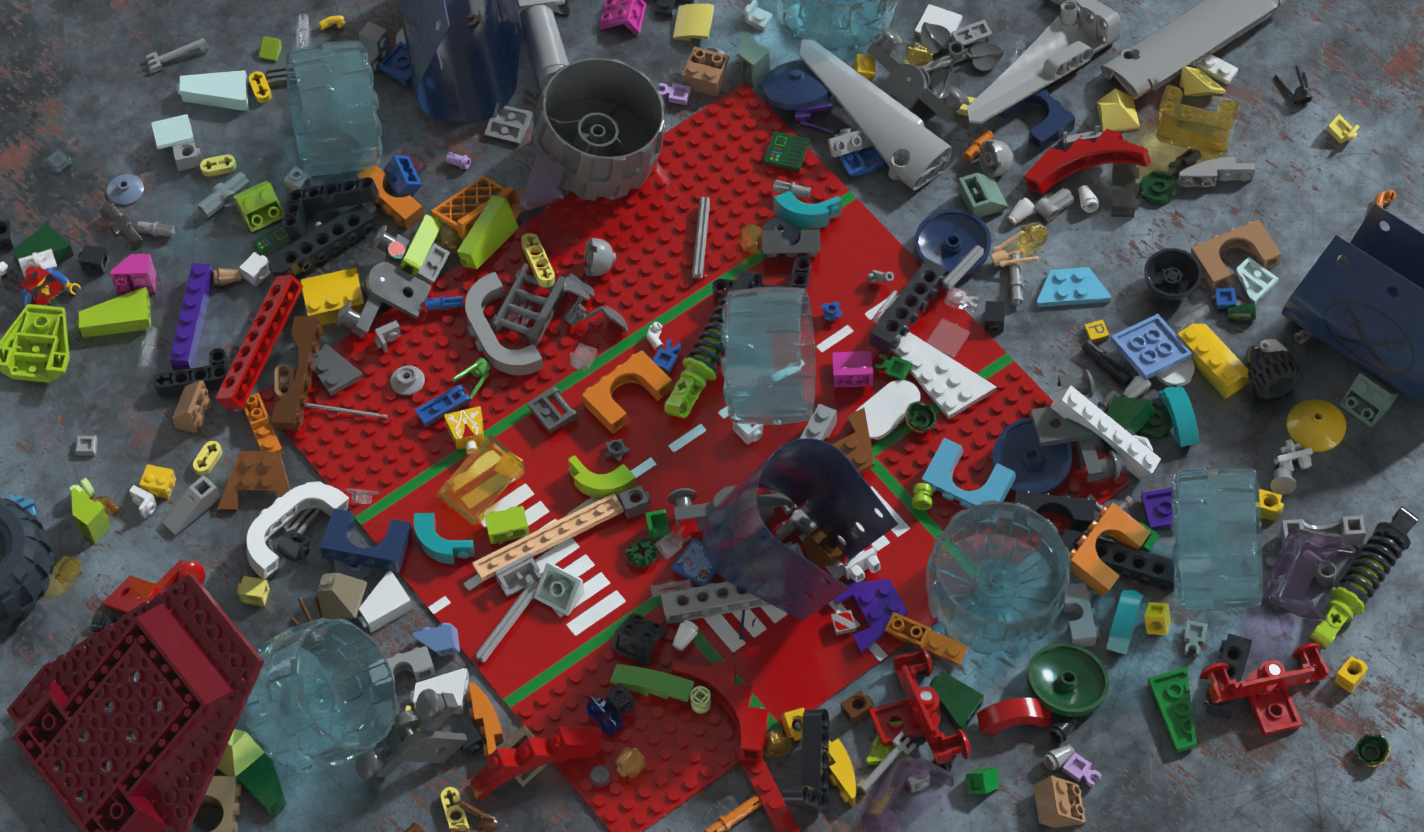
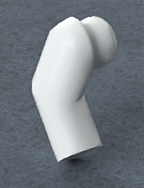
(1271, 345)

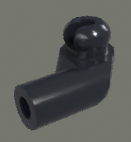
(1252, 354)

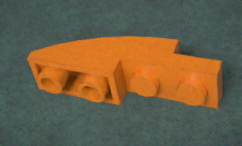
(261, 425)
(922, 636)
(485, 718)

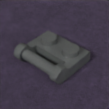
(548, 414)

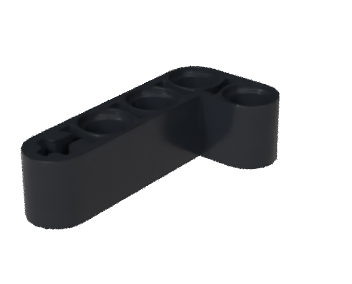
(168, 383)

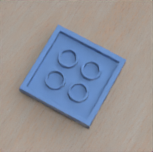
(1151, 347)

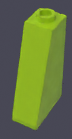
(488, 233)
(420, 245)
(117, 315)

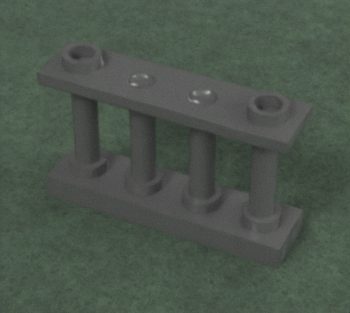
(541, 318)

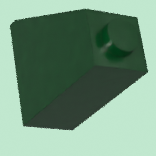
(43, 240)
(1130, 413)
(957, 700)
(263, 785)

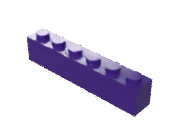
(191, 316)

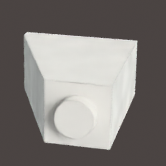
(384, 603)
(453, 682)

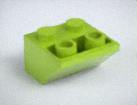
(259, 206)
(89, 516)

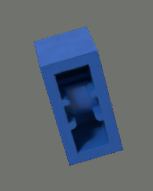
(402, 176)

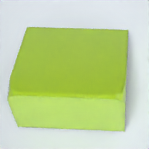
(270, 49)

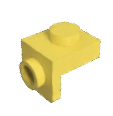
(1341, 129)

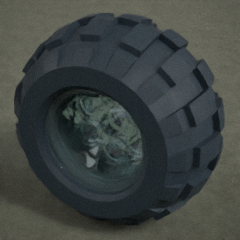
(24, 562)

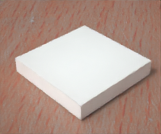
(941, 17)

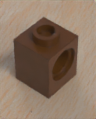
(853, 715)

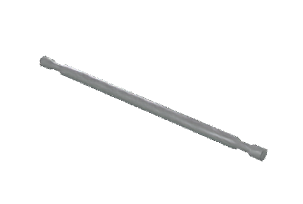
(346, 410)

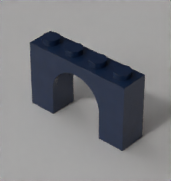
(1050, 129)
(386, 555)

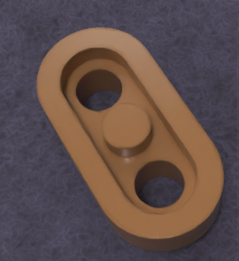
(281, 382)

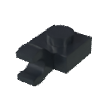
(1187, 159)

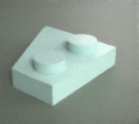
(1255, 279)

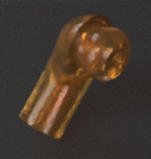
(109, 504)

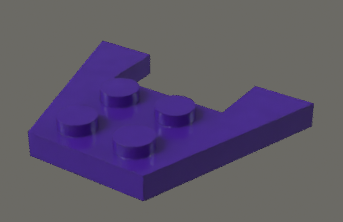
(877, 603)

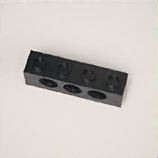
(1239, 648)

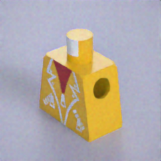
(466, 428)

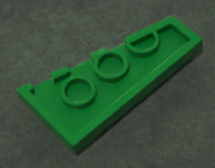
(1175, 705)

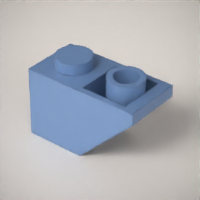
(441, 639)

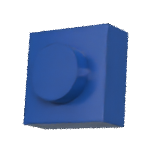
(1225, 298)

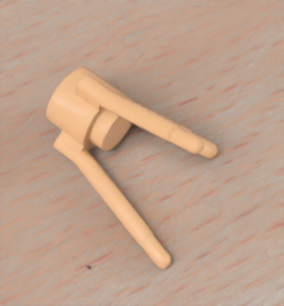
(1001, 256)

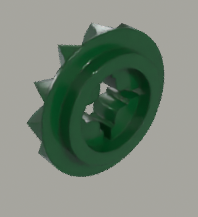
(637, 559)

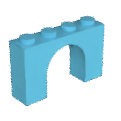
(940, 478)

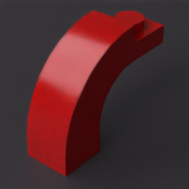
(1013, 712)

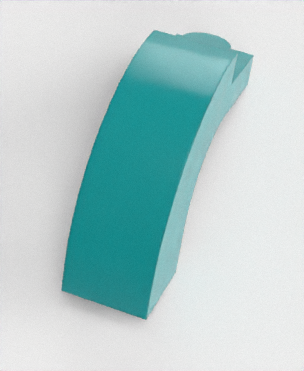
(803, 214)
(1182, 415)
(437, 547)
(1124, 621)

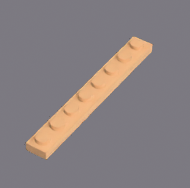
(549, 535)

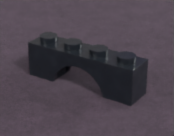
(1078, 511)

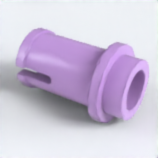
(458, 160)

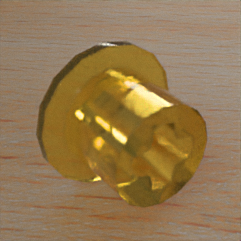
(777, 744)

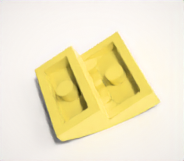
(693, 21)

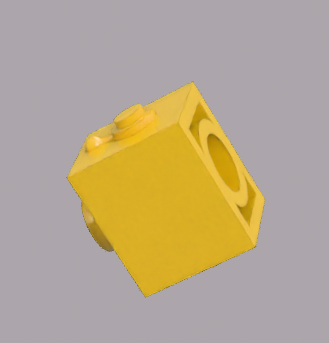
(865, 66)
(158, 481)

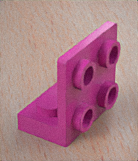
(623, 12)
(852, 369)

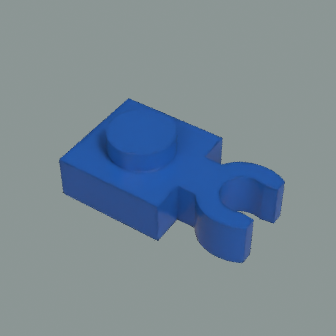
(667, 358)

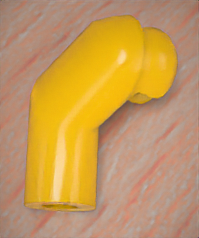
(331, 20)

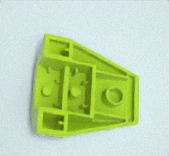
(36, 345)

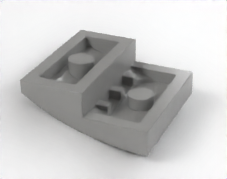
(509, 124)

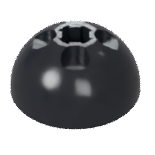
(1172, 274)

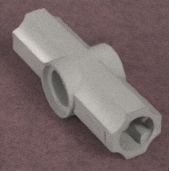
(222, 194)

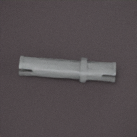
(1015, 285)

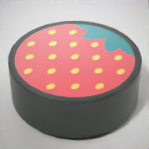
(395, 251)

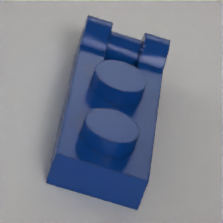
(442, 405)

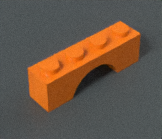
(403, 209)

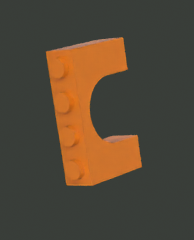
(637, 370)
(1085, 561)

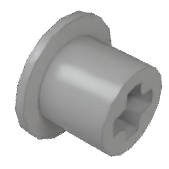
(1283, 481)

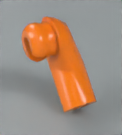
(1385, 197)

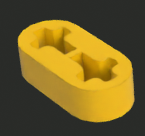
(256, 88)

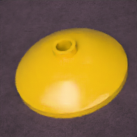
(1314, 433)

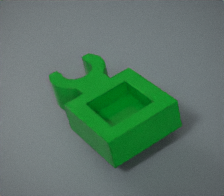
(896, 368)

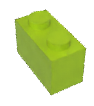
(506, 524)

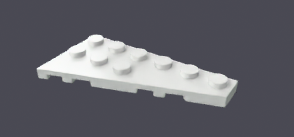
(943, 379)

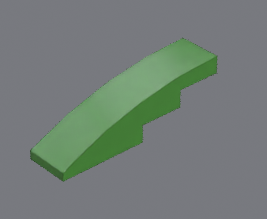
(653, 682)

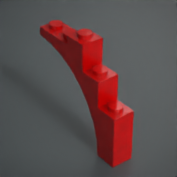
(1081, 155)
(736, 698)
(535, 752)

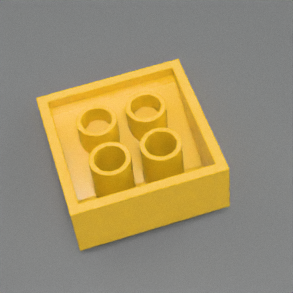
(329, 292)

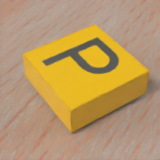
(1096, 331)

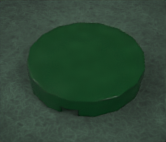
(1158, 188)
(1159, 425)

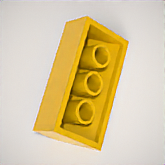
(1214, 359)

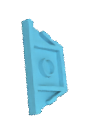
(1072, 287)

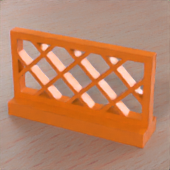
(467, 220)

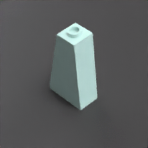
(216, 89)

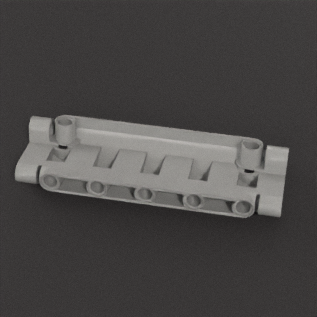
(1185, 42)

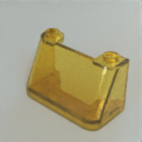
(480, 480)

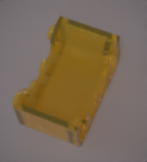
(1194, 126)

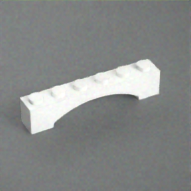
(1075, 406)

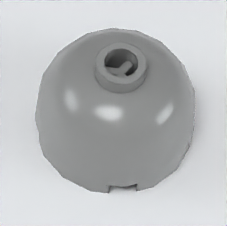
(995, 158)
(598, 257)

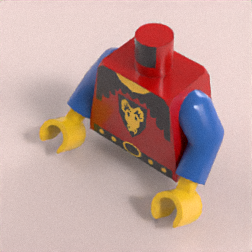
(43, 286)

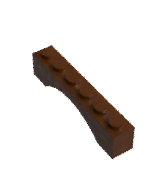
(289, 409)

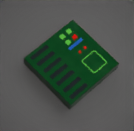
(787, 151)
(272, 241)

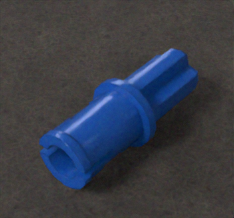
(443, 303)

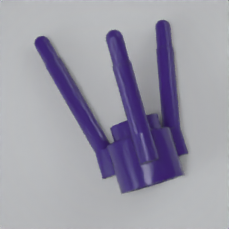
(805, 114)

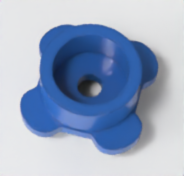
(831, 315)

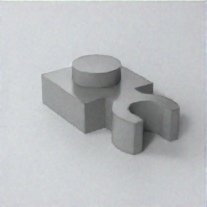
(1195, 636)

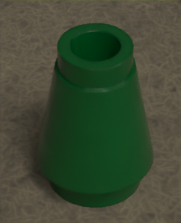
(1242, 312)

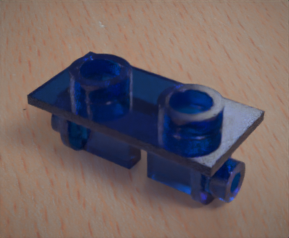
(598, 710)

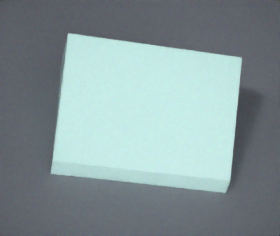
(172, 131)
(559, 589)

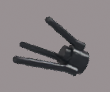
(1302, 93)

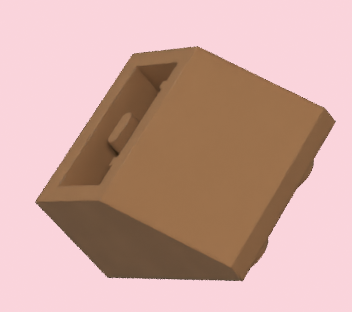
(705, 71)
(192, 407)
(1058, 802)

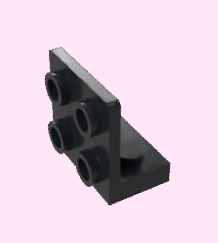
(637, 638)

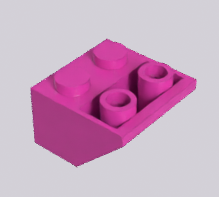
(134, 273)

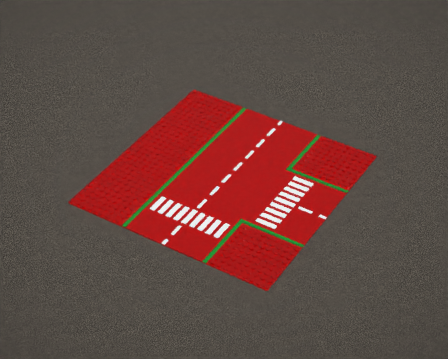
(558, 661)

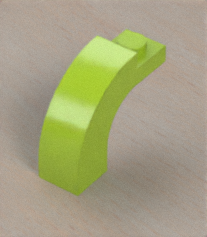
(600, 485)

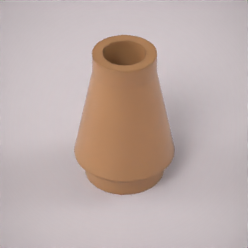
(226, 276)

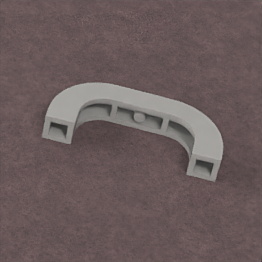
(508, 361)

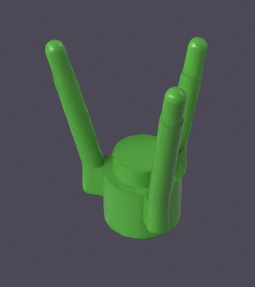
(479, 368)

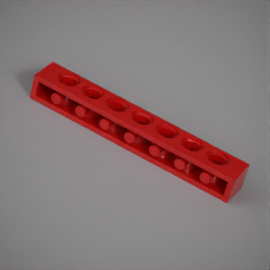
(259, 342)

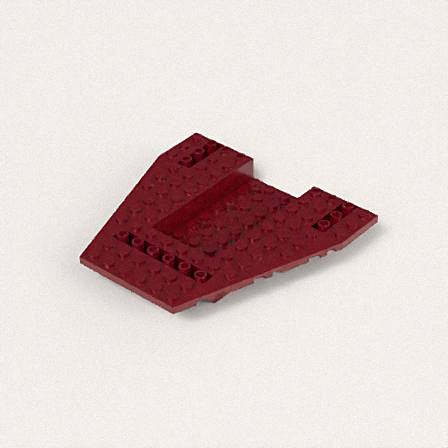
(184, 658)

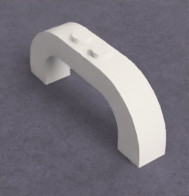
(283, 509)

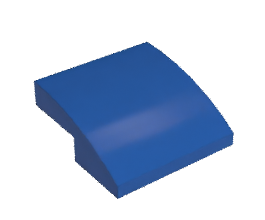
(862, 161)

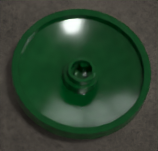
(1067, 679)

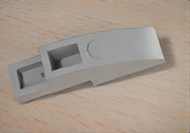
(1209, 171)

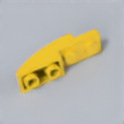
(841, 772)

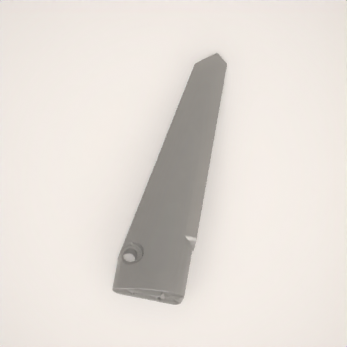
(1064, 46)
(896, 133)

